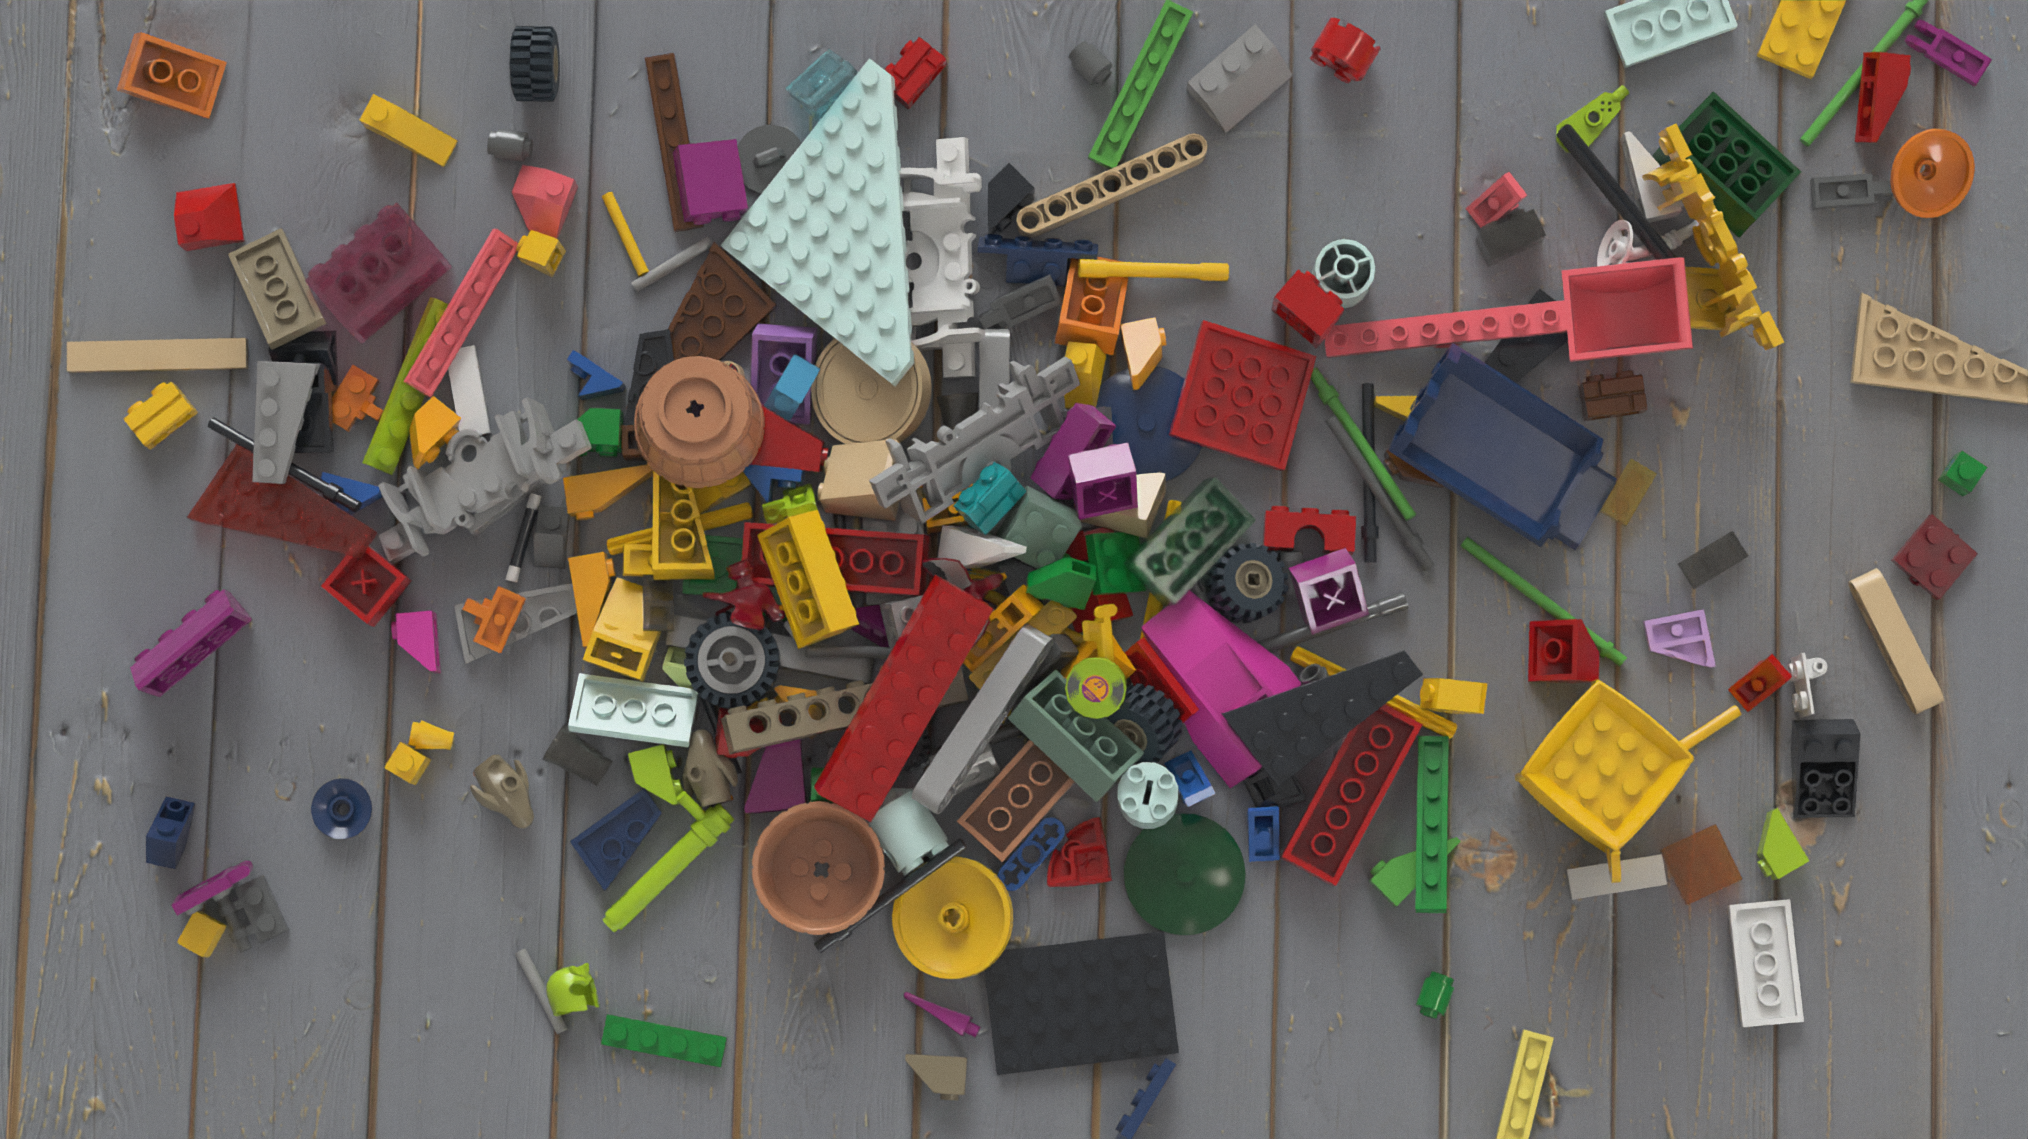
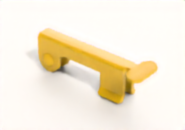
(1101, 630)

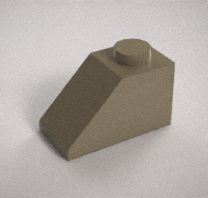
(941, 1073)

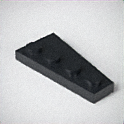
(1520, 355)

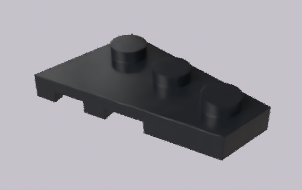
(652, 353)

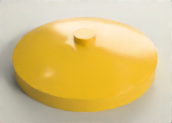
(954, 920)

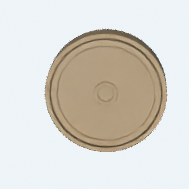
(861, 404)

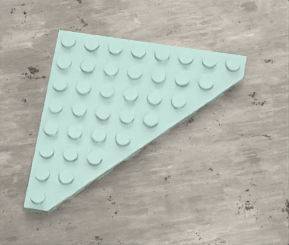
(835, 230)

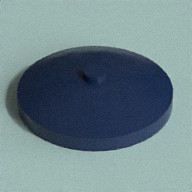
(1145, 420)

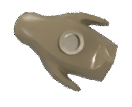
(708, 772)
(504, 790)

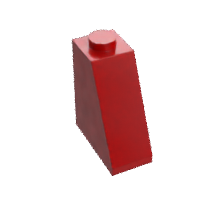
(789, 445)

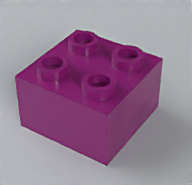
(1103, 480)
(1328, 591)

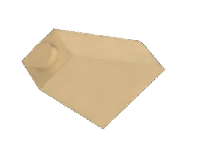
(1137, 521)

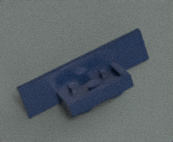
(1035, 259)

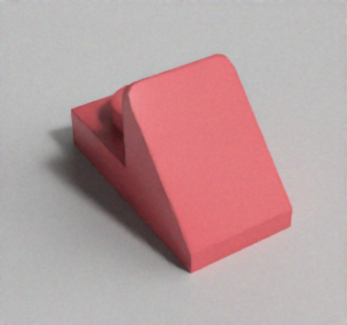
(1497, 201)

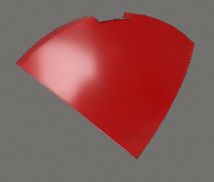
(1082, 858)

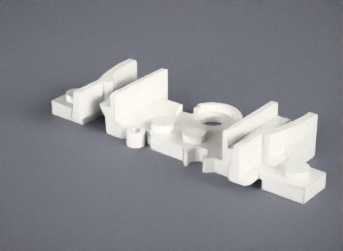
(946, 256)

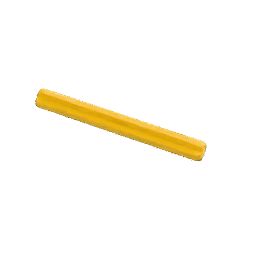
(709, 521)

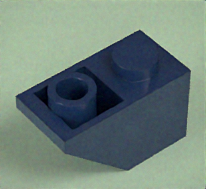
(169, 833)

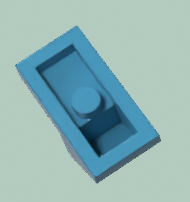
(792, 387)

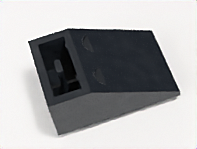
(1824, 767)

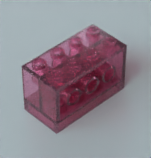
(392, 286)

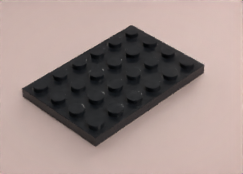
(1081, 1003)

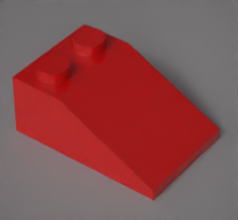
(1307, 307)

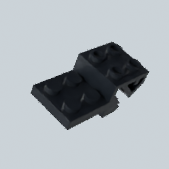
(321, 349)

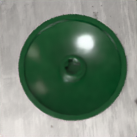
(1185, 875)

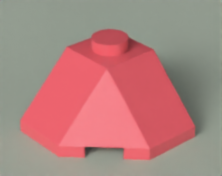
(543, 199)

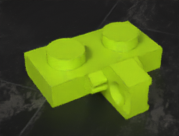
(794, 502)

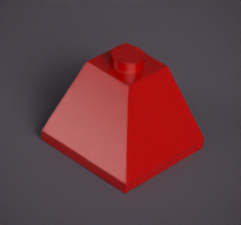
(208, 217)
(1561, 652)

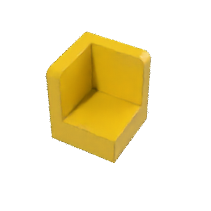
(201, 934)

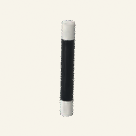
(523, 538)

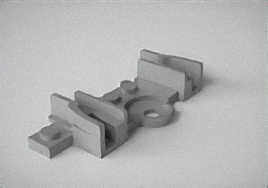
(984, 437)
(467, 487)

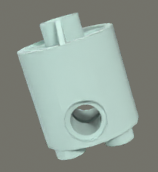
(1355, 266)
(1163, 798)
(907, 831)

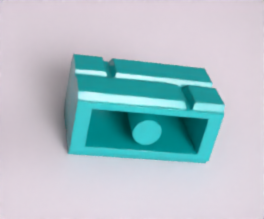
(989, 498)

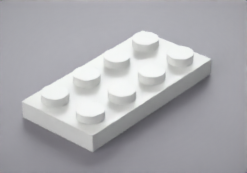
(1765, 963)

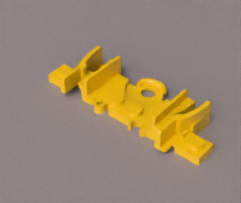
(1713, 240)

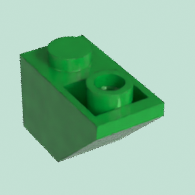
(1063, 581)

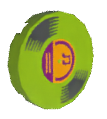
(1096, 687)

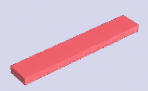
(461, 313)

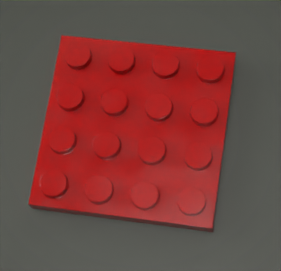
(1242, 395)

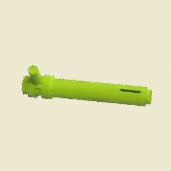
(703, 833)

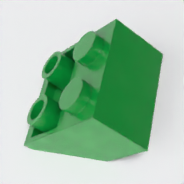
(603, 431)

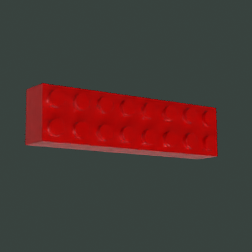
(903, 698)

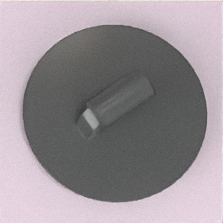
(764, 154)

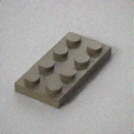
(276, 288)

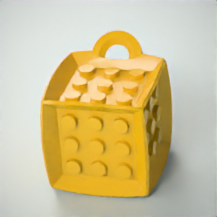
(1605, 770)

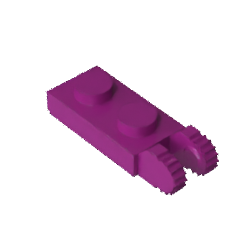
(1950, 53)

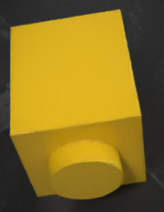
(407, 763)

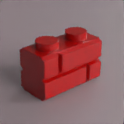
(915, 71)

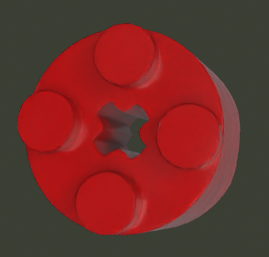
(1344, 50)

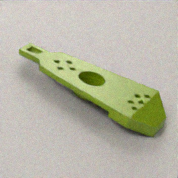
(1583, 126)

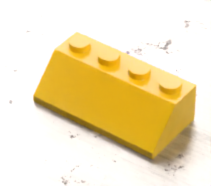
(808, 578)

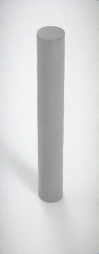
(672, 264)
(539, 989)

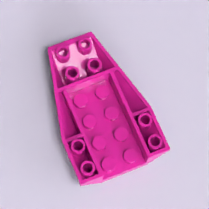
(1220, 673)

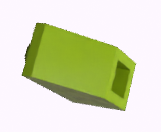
(654, 772)

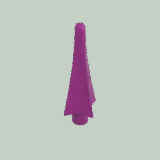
(956, 1021)

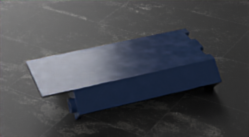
(1505, 451)

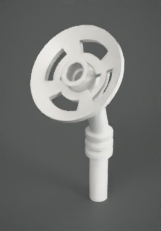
(1621, 248)

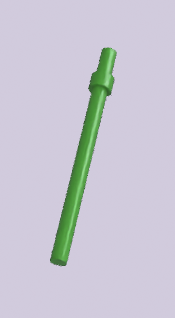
(1329, 397)

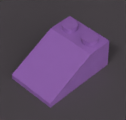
(771, 353)

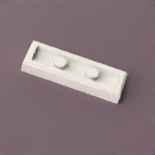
(469, 391)

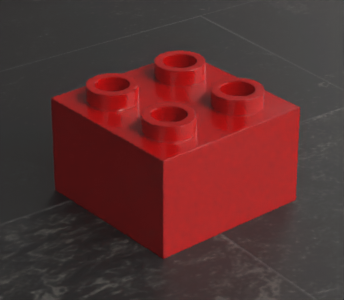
(366, 585)

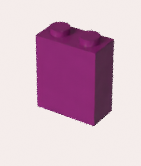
(710, 181)

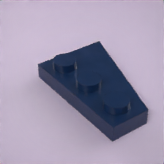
(615, 837)
(1144, 1099)

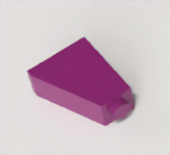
(778, 780)

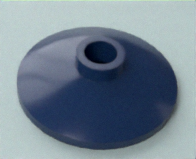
(327, 803)

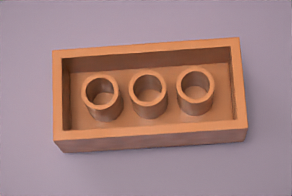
(1015, 801)

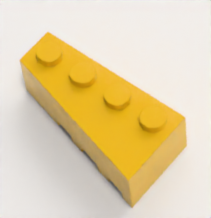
(678, 534)

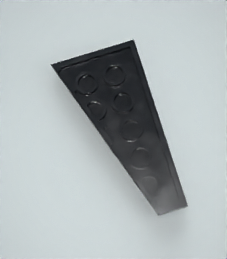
(1306, 720)

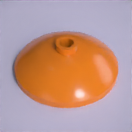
(1944, 180)

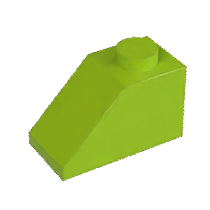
(1778, 847)

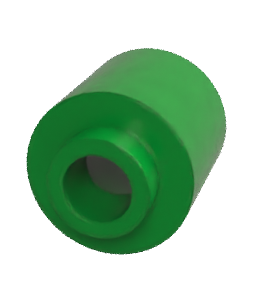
(1435, 995)

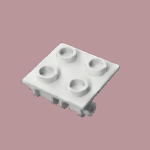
(1803, 671)

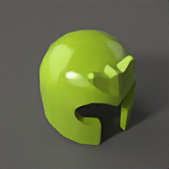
(571, 990)

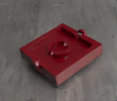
(1934, 557)

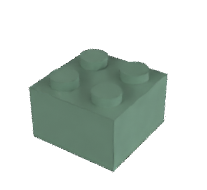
(1041, 526)

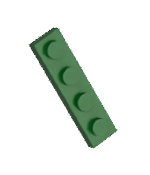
(664, 1040)

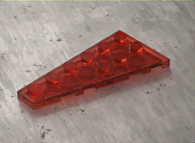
(277, 510)

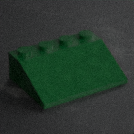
(1734, 161)

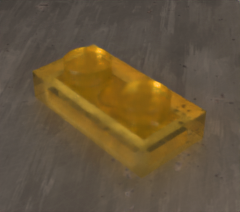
(1628, 492)

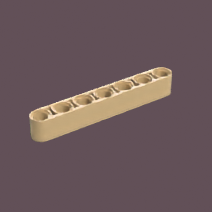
(1122, 175)

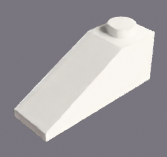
(1648, 192)
(974, 548)

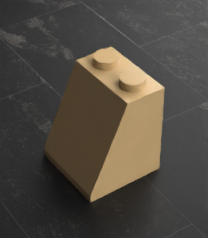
(847, 480)

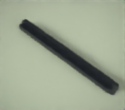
(1614, 193)

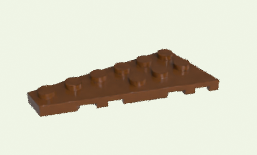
(718, 309)

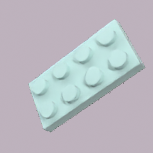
(1660, 26)
(633, 710)

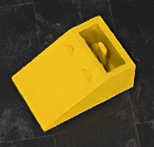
(619, 636)

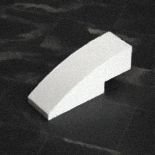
(1635, 874)

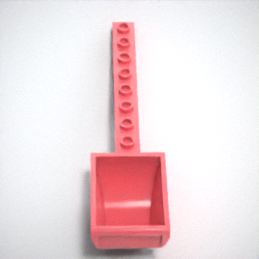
(1603, 311)

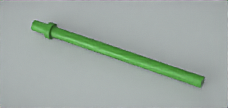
(1912, 11)
(1605, 649)

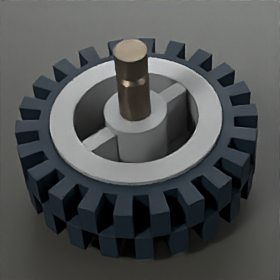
(731, 662)

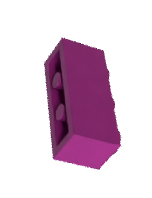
(1081, 431)

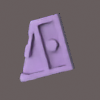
(1681, 637)

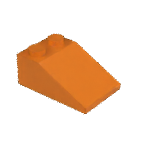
(171, 75)
(1091, 309)

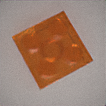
(1700, 864)

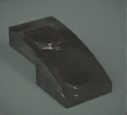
(1713, 560)
(657, 604)

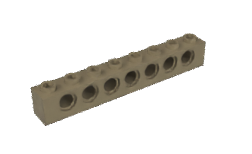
(741, 737)

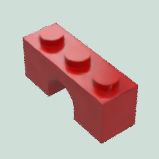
(1335, 529)

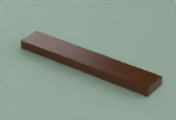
(670, 126)

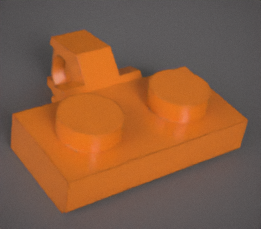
(355, 399)
(495, 617)

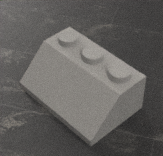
(1239, 79)

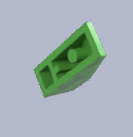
(1398, 875)

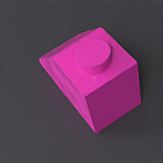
(419, 637)

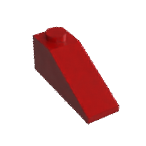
(1881, 88)

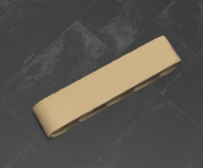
(1896, 641)

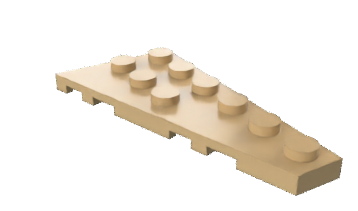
(1916, 356)

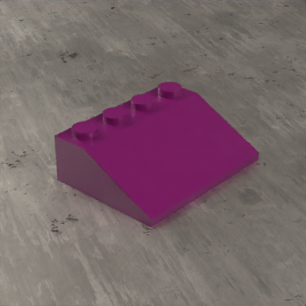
(189, 644)

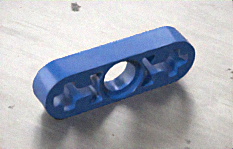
(1052, 842)

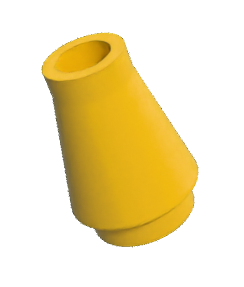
(428, 736)

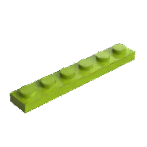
(403, 401)

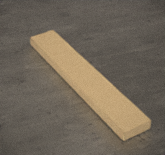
(157, 355)

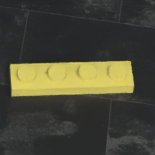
(1524, 1086)

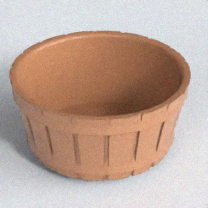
(704, 447)
(786, 862)

